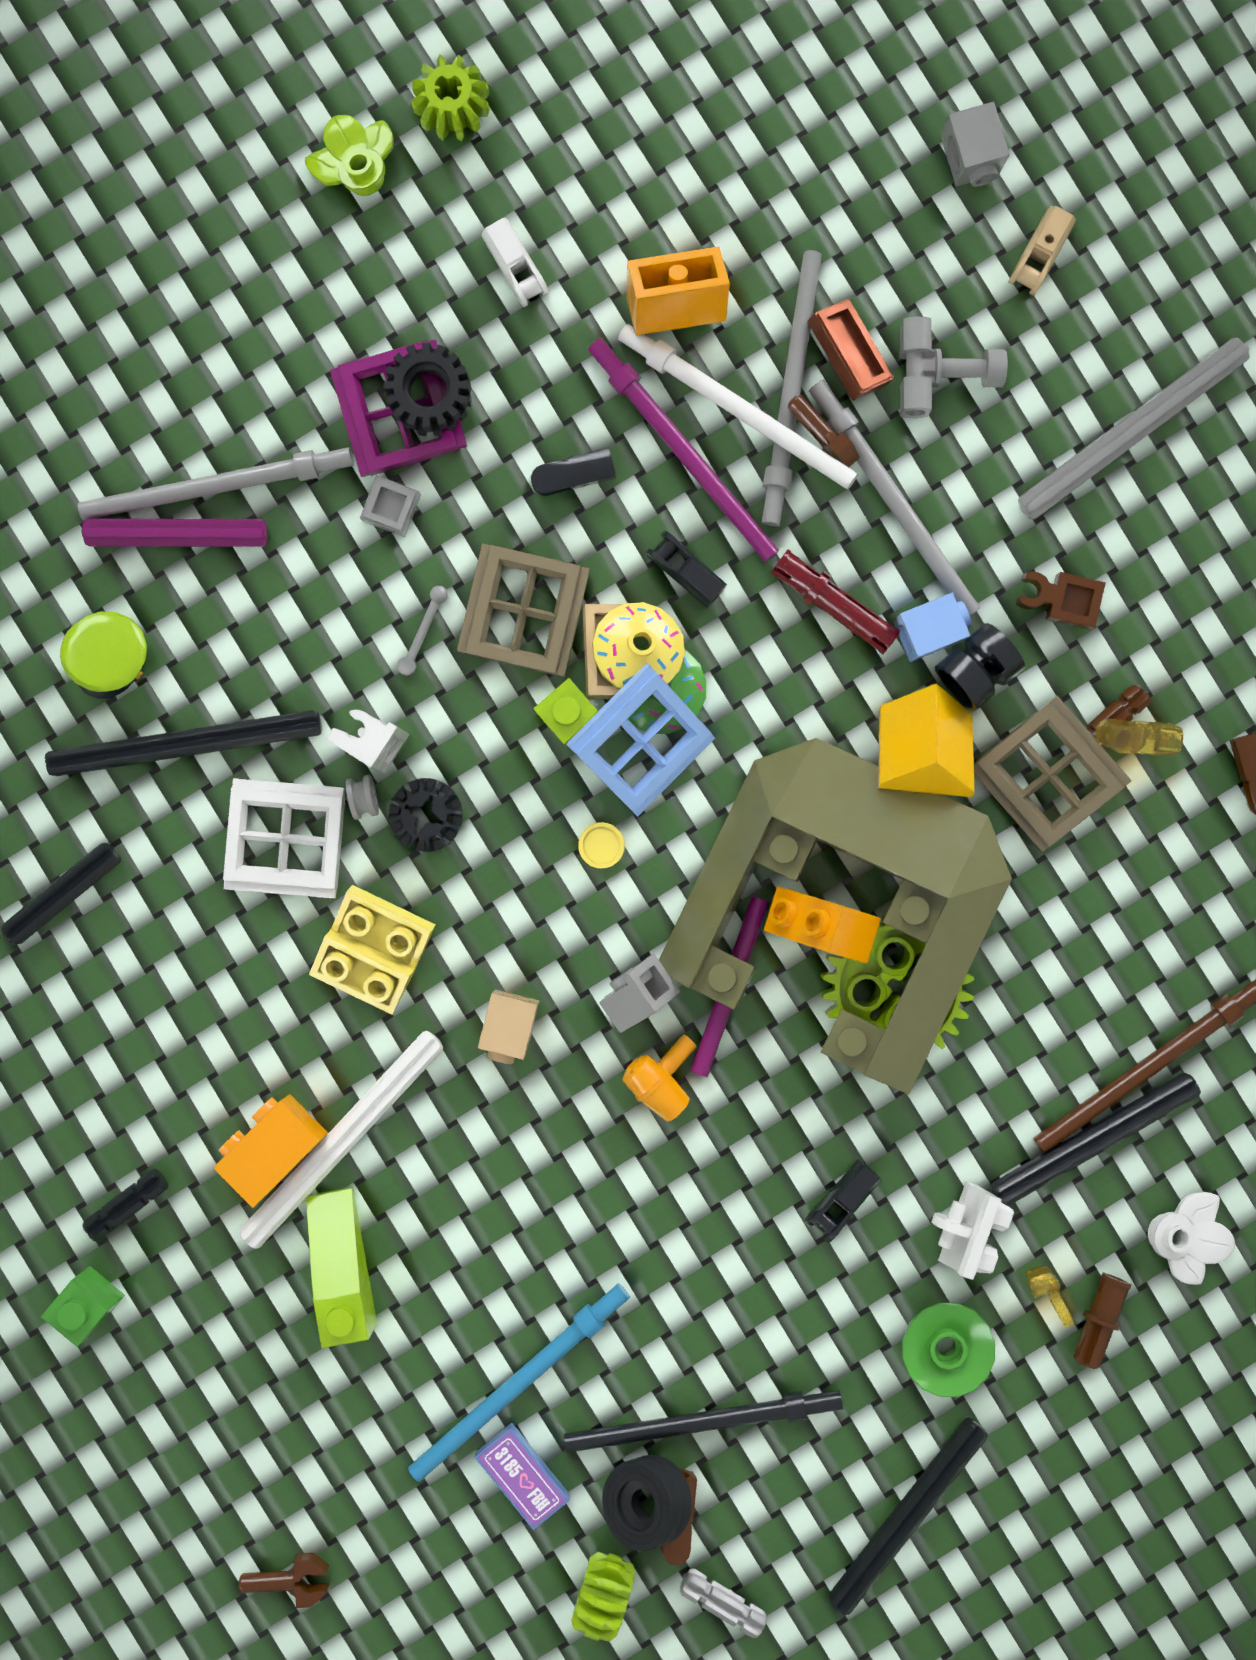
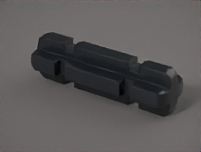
(125, 1205)

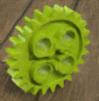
(850, 972)

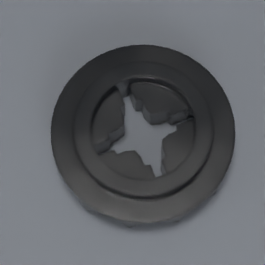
(445, 806)

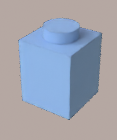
(933, 626)

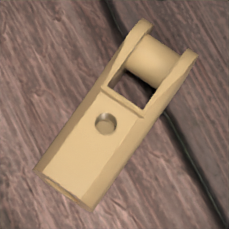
(1043, 248)

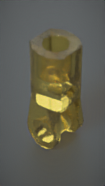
(1140, 737)

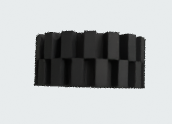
(423, 362)

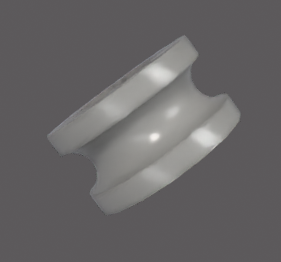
(362, 797)

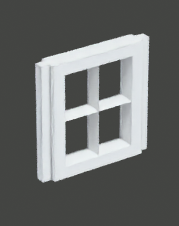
(280, 879)

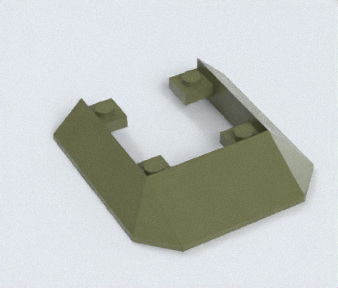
(932, 843)

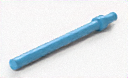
(586, 1324)

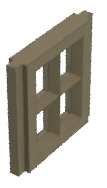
(483, 600)
(1081, 746)

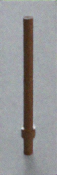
(1224, 1013)

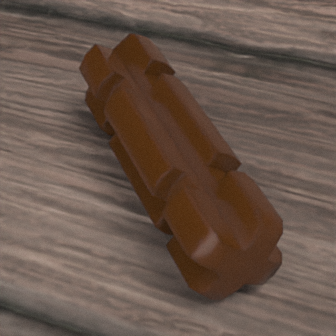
(1131, 702)

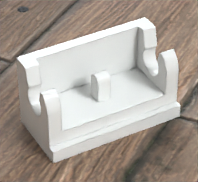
(376, 744)

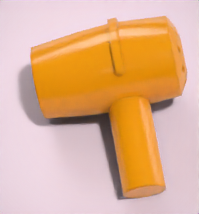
(653, 1081)

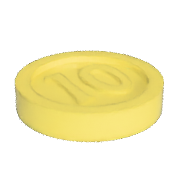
(601, 845)

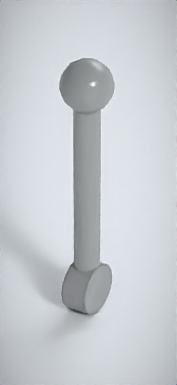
(407, 665)

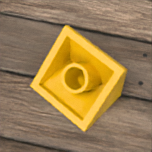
(926, 744)

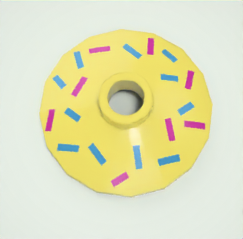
(621, 660)

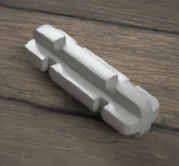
(723, 1603)

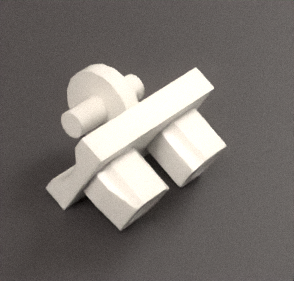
(968, 1230)

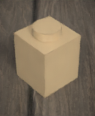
(508, 1026)

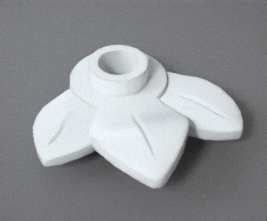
(1197, 1237)

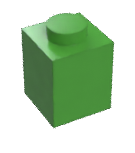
(82, 1306)

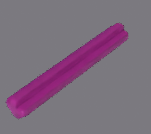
(174, 532)

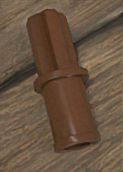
(1101, 1320)

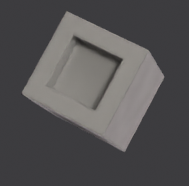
(975, 145)

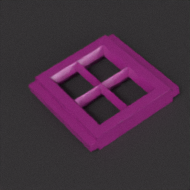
(359, 419)

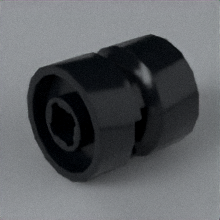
(967, 677)

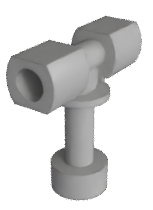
(927, 367)

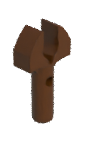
(833, 444)
(291, 1580)

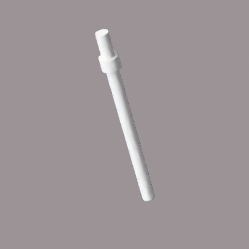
(664, 359)

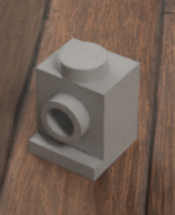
(639, 993)

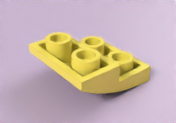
(372, 949)

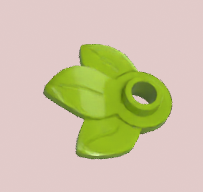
(352, 155)

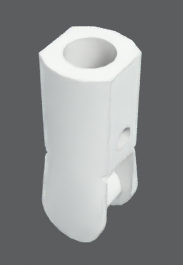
(512, 259)

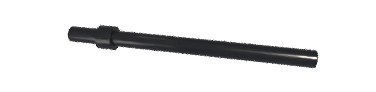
(792, 1407)

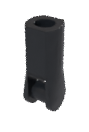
(573, 473)
(692, 574)
(849, 1194)

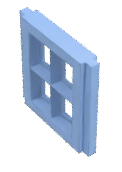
(616, 714)

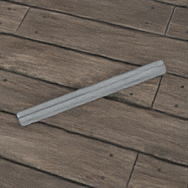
(1134, 428)

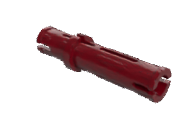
(826, 595)

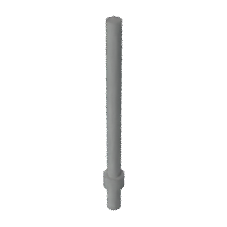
(844, 421)
(303, 465)
(778, 475)

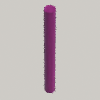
(720, 1013)

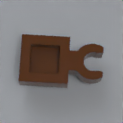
(1069, 600)

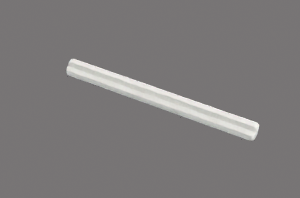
(341, 1139)

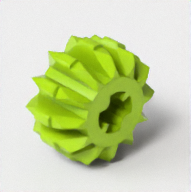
(450, 97)
(603, 1596)

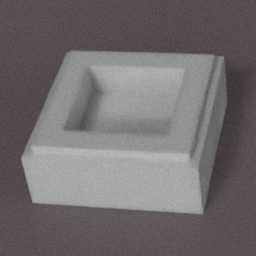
(390, 506)

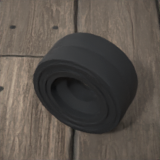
(623, 1509)

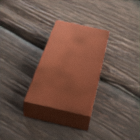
(850, 349)

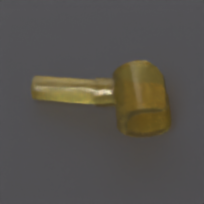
(1043, 1283)

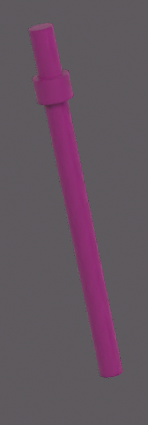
(626, 381)

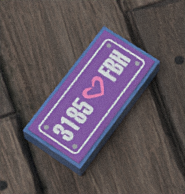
(522, 1476)

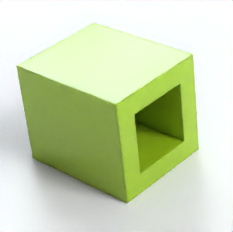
(565, 711)

